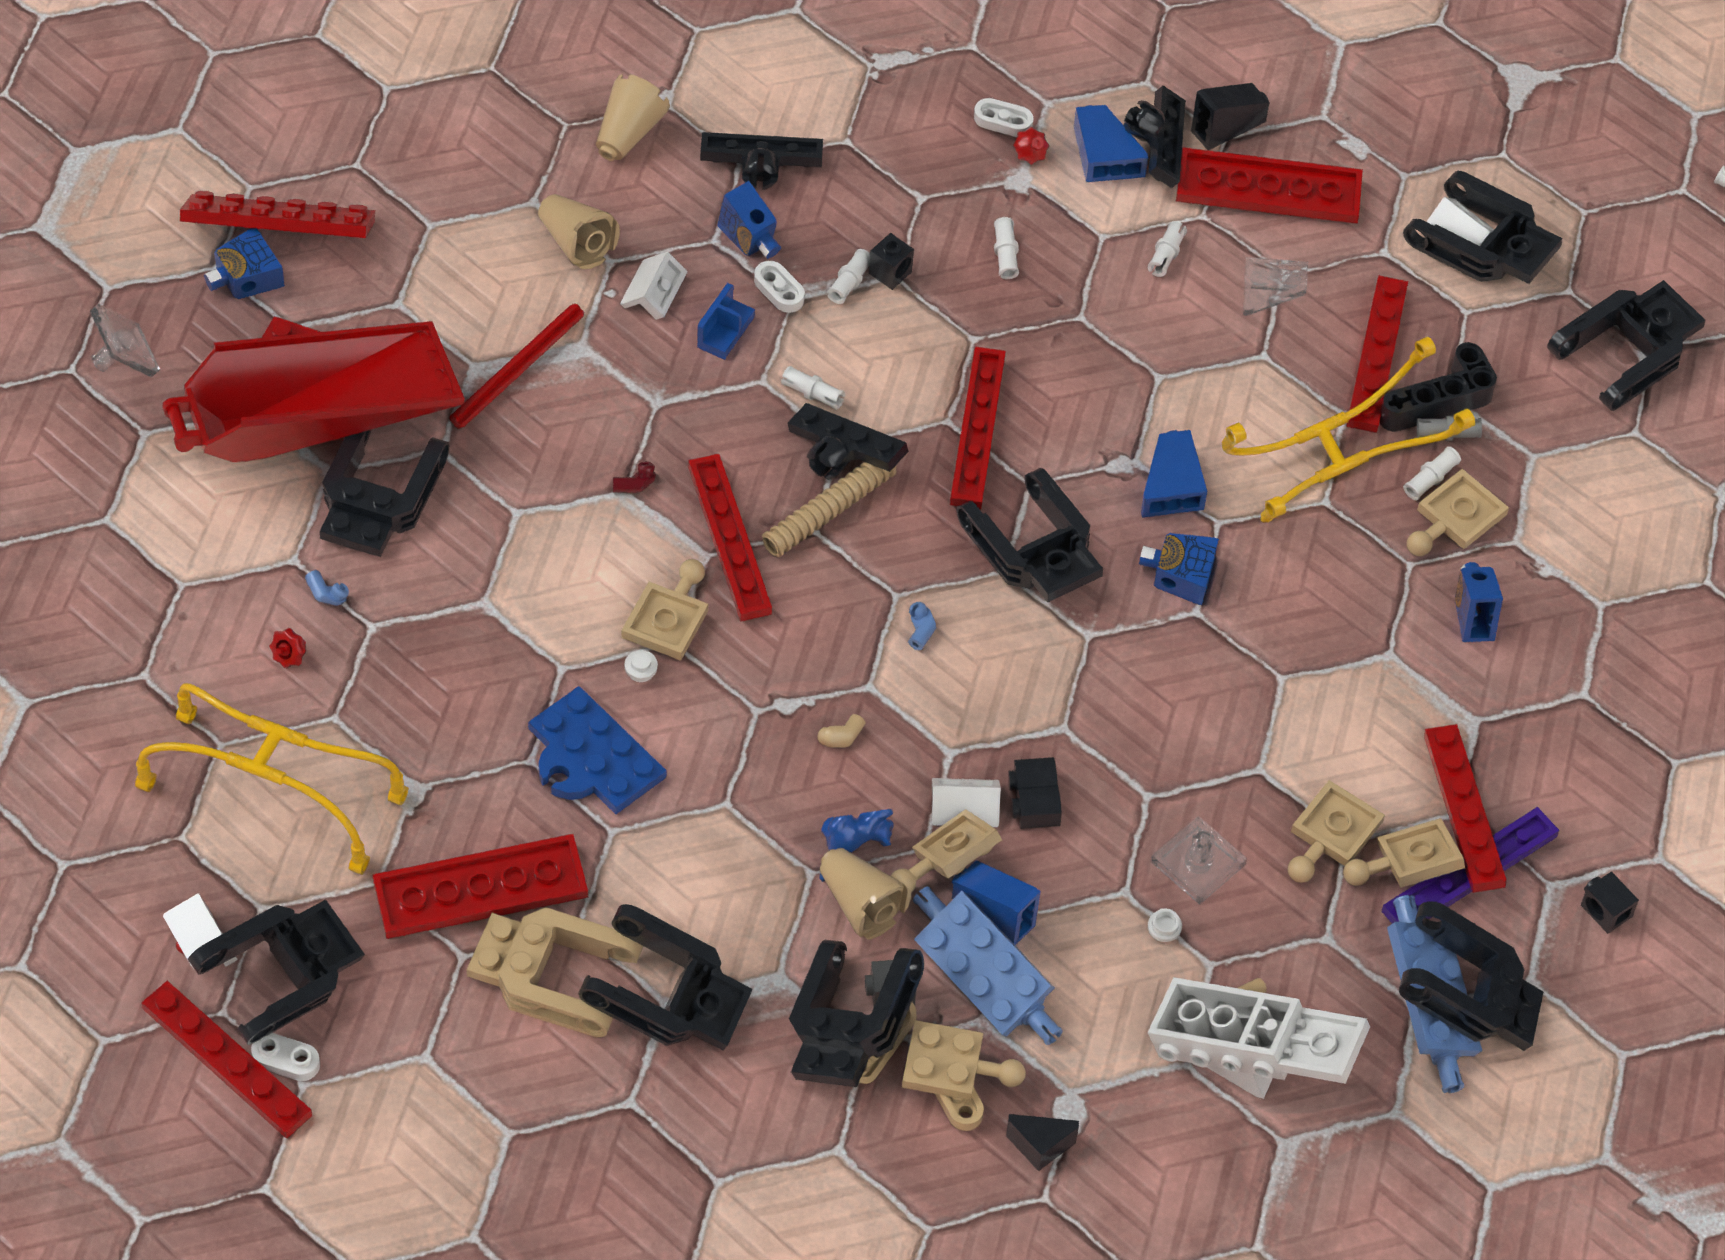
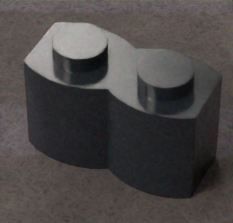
(1036, 793)

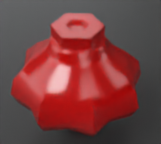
(1031, 145)
(288, 648)

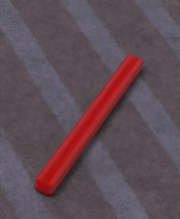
(516, 366)

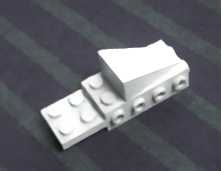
(1254, 1035)

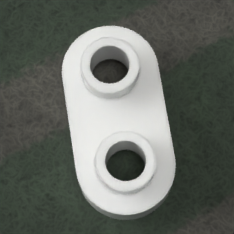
(1002, 116)
(781, 288)
(284, 1055)

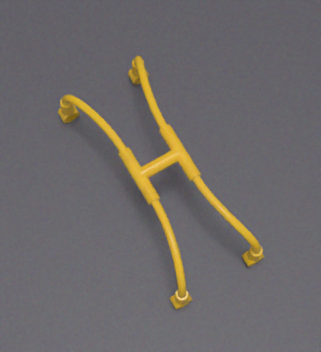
(1276, 506)
(258, 767)

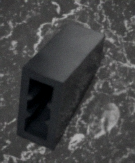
(1227, 113)

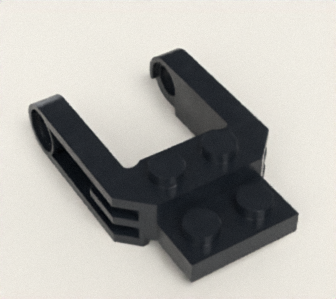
(1512, 248)
(1651, 321)
(368, 513)
(1051, 563)
(306, 945)
(1502, 998)
(702, 1001)
(840, 1040)

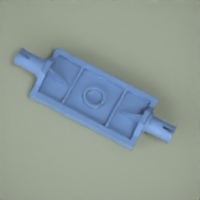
(1418, 950)
(985, 965)

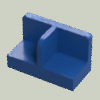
(723, 324)

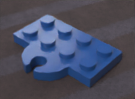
(592, 753)

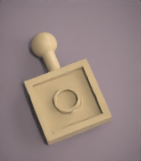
(1458, 509)
(668, 618)
(1333, 825)
(950, 848)
(1411, 855)
(947, 1060)

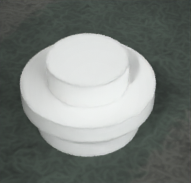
(641, 665)
(1164, 925)

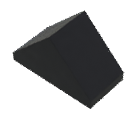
(1041, 1137)

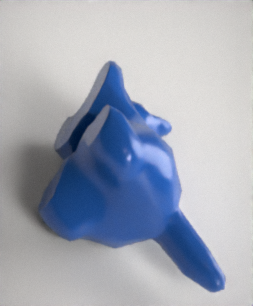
(852, 832)

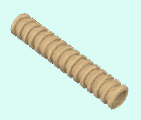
(824, 508)

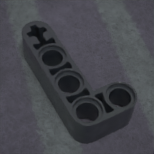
(1466, 387)

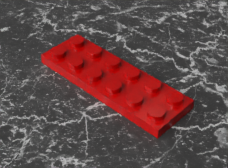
(1270, 185)
(281, 216)
(479, 885)

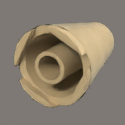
(629, 116)
(579, 230)
(864, 892)

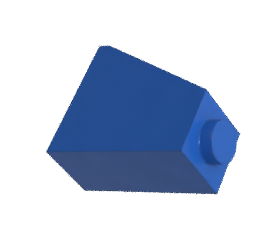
(1106, 146)
(1174, 477)
(1001, 897)

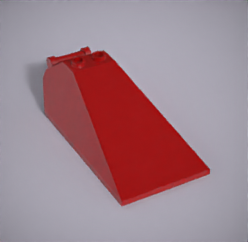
(310, 389)

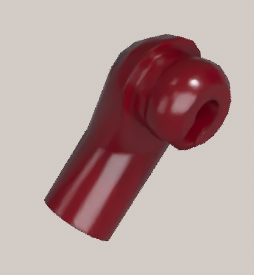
(638, 482)

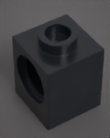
(891, 261)
(1609, 901)

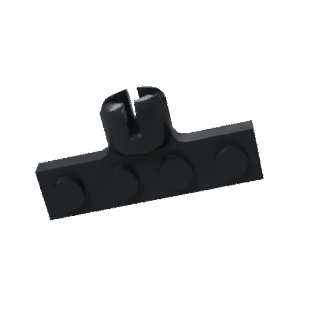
(1163, 129)
(761, 154)
(842, 441)

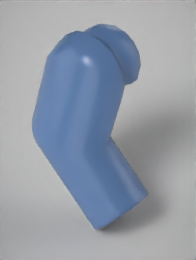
(331, 595)
(923, 623)

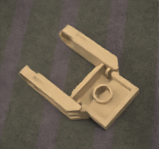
(516, 953)

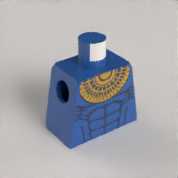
(748, 221)
(246, 266)
(1182, 565)
(1480, 588)

